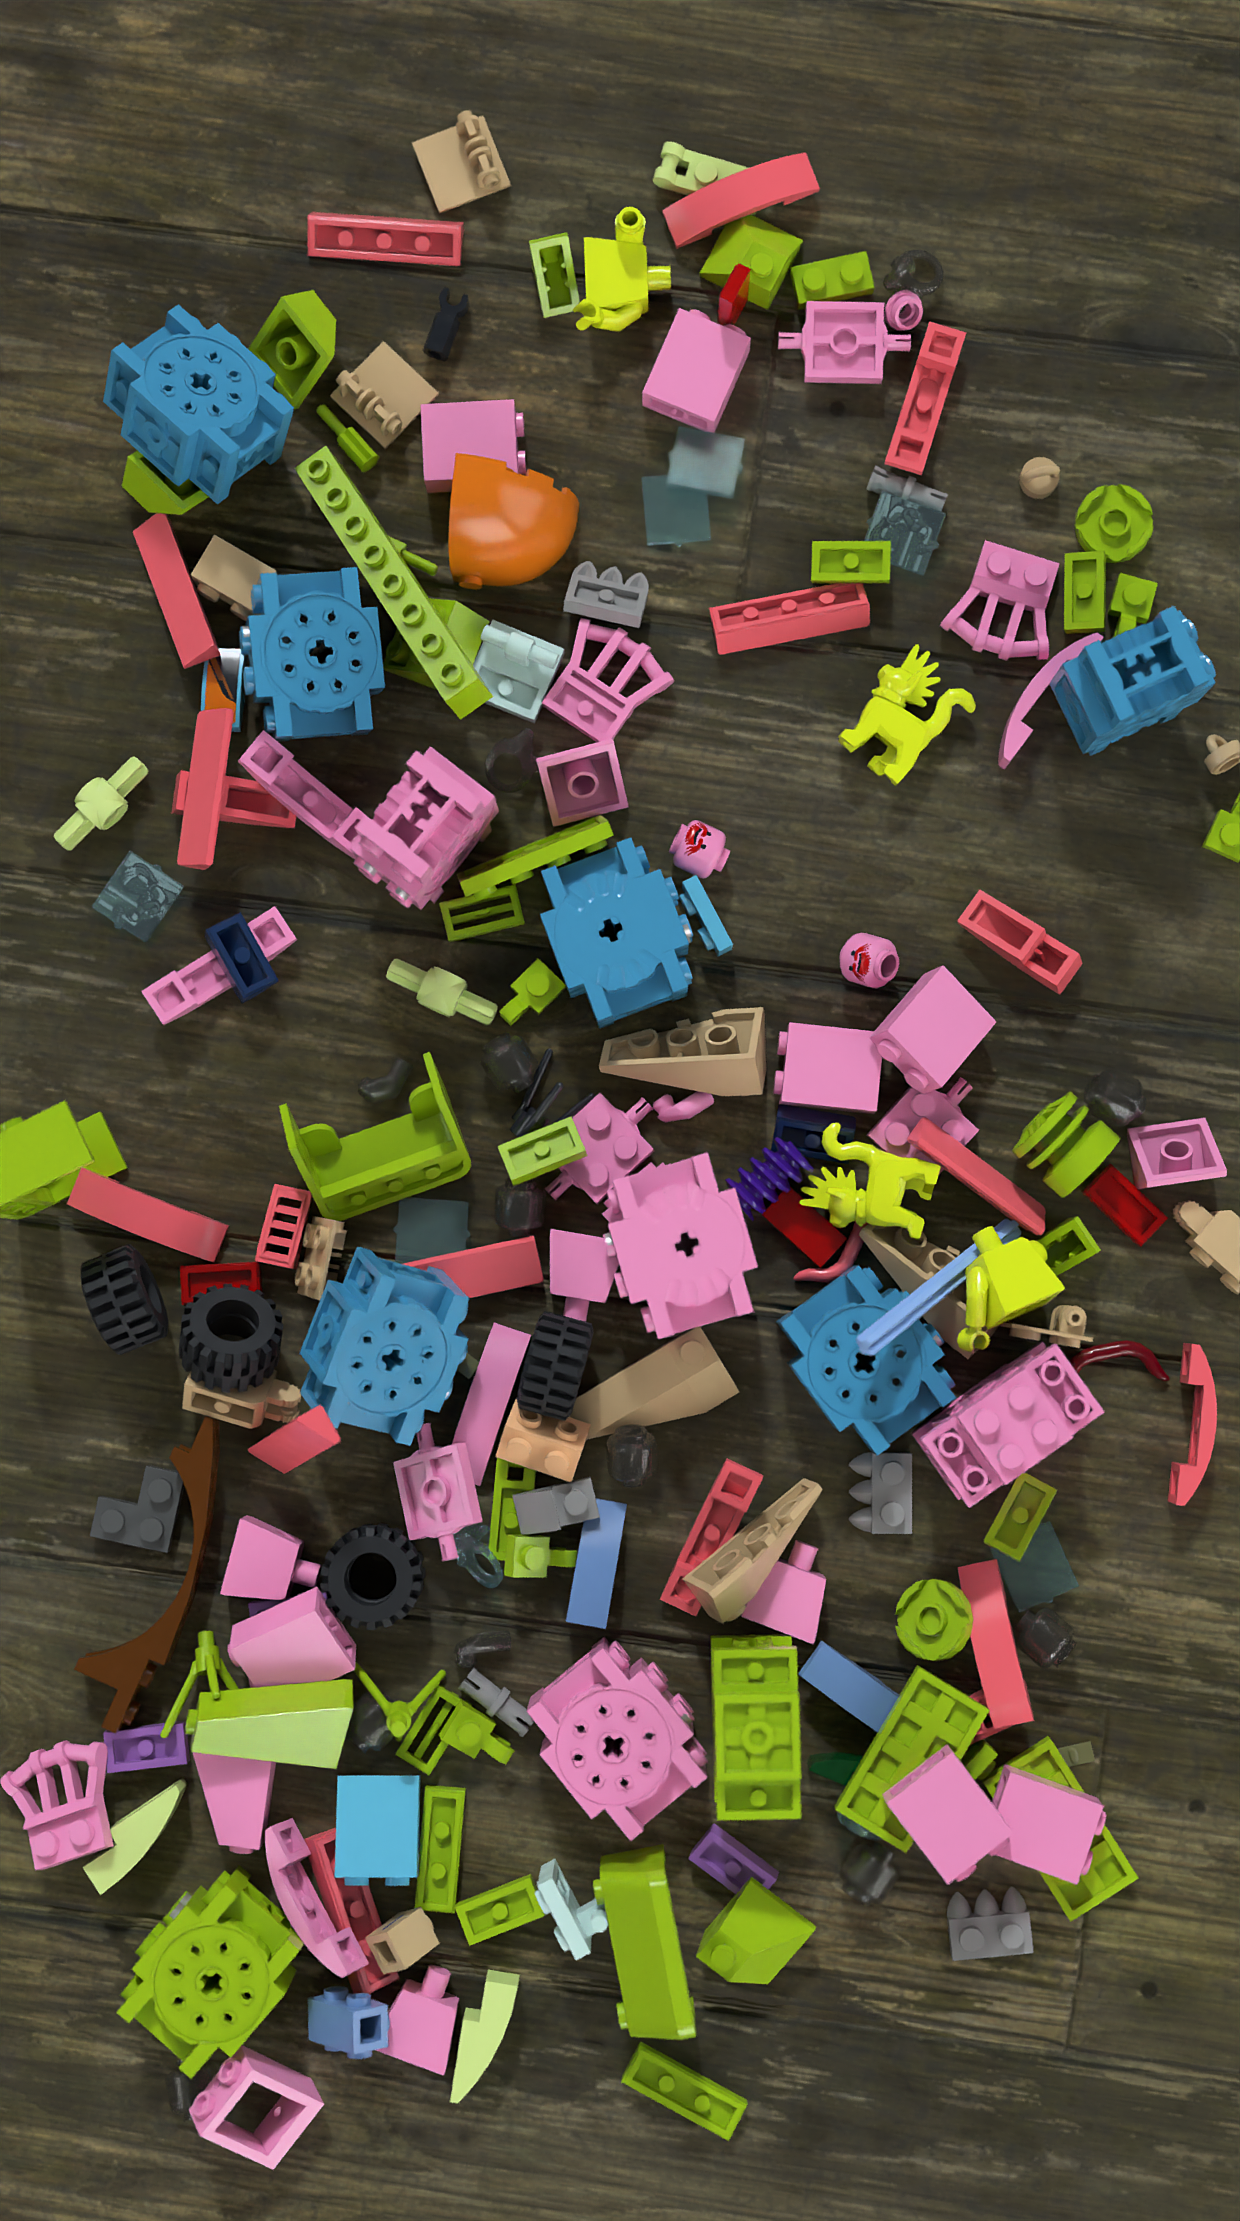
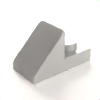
(555, 1506)

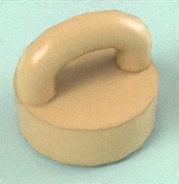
(1039, 477)
(1222, 755)

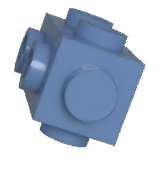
(348, 2022)

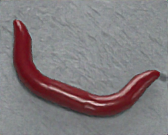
(1119, 1349)

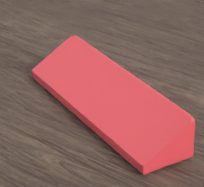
(385, 239)
(176, 591)
(789, 616)
(205, 788)
(978, 1176)
(490, 1267)
(297, 1441)
(348, 1908)

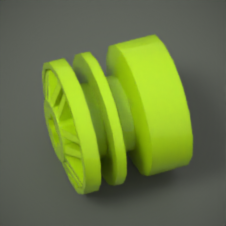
(1065, 1144)

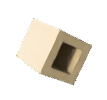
(402, 1940)

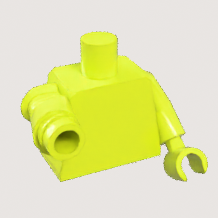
(619, 276)
(1004, 1285)

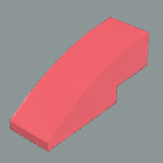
(242, 802)
(1020, 941)

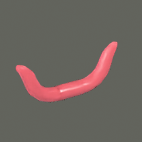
(845, 1261)

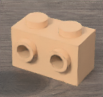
(543, 1442)

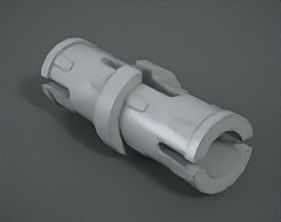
(905, 488)
(497, 1701)

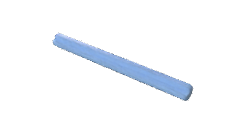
(927, 1295)

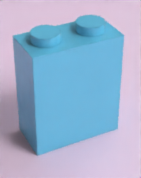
(377, 1828)

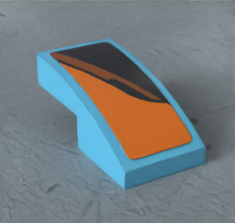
(224, 684)

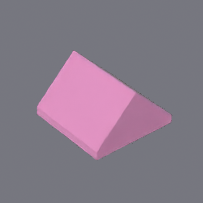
(582, 782)
(1174, 1153)

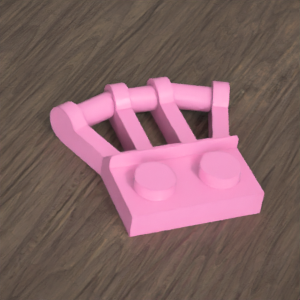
(1013, 580)
(591, 704)
(66, 1829)

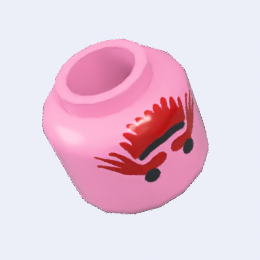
(699, 849)
(869, 960)

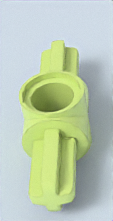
(101, 803)
(442, 991)

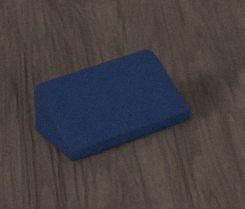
(240, 957)
(805, 1130)

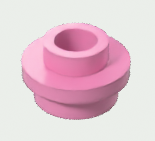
(910, 316)

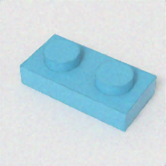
(712, 931)

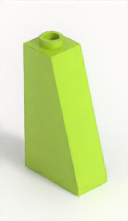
(275, 1723)

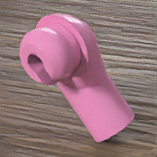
(685, 1109)

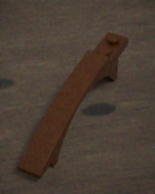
(130, 1664)

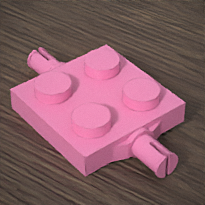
(844, 342)
(942, 1109)
(611, 1146)
(437, 1492)

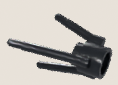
(534, 1119)

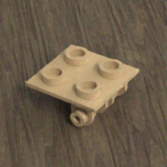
(461, 163)
(383, 394)
(319, 1240)
(1065, 1327)

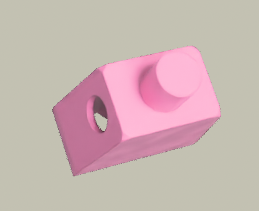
(580, 1271)
(266, 1563)
(790, 1595)
(423, 2021)

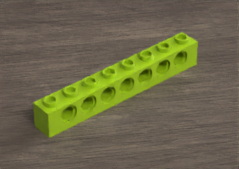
(394, 583)

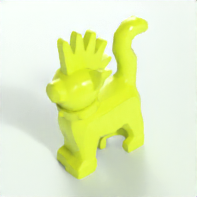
(895, 726)
(885, 1188)

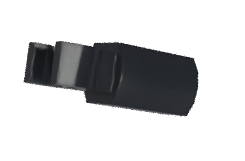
(445, 327)

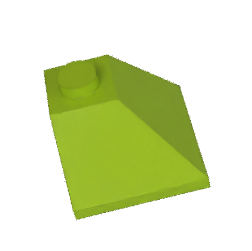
(757, 246)
(297, 344)
(156, 490)
(753, 1936)

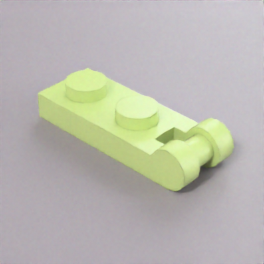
(700, 173)

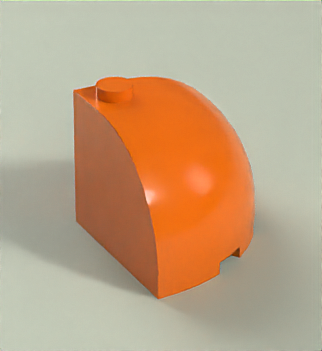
(505, 523)

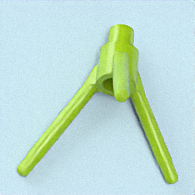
(206, 1663)
(398, 1712)

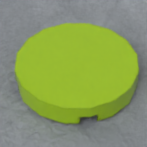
(1114, 522)
(934, 1619)

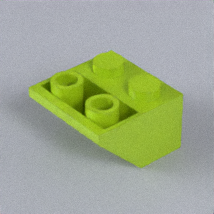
(463, 624)

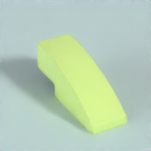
(134, 1837)
(483, 2031)

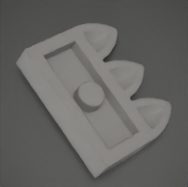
(607, 596)
(887, 1492)
(988, 1929)

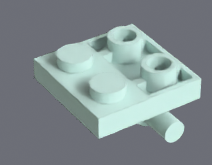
(517, 669)
(574, 1922)

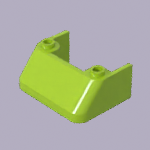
(45, 1157)
(384, 1160)
(645, 1945)

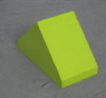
(554, 274)
(1068, 1245)

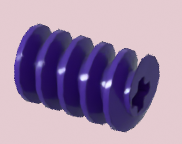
(768, 1176)

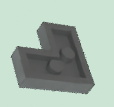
(144, 1523)

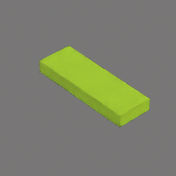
(440, 1848)
(684, 2091)

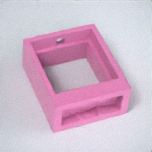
(281, 2125)

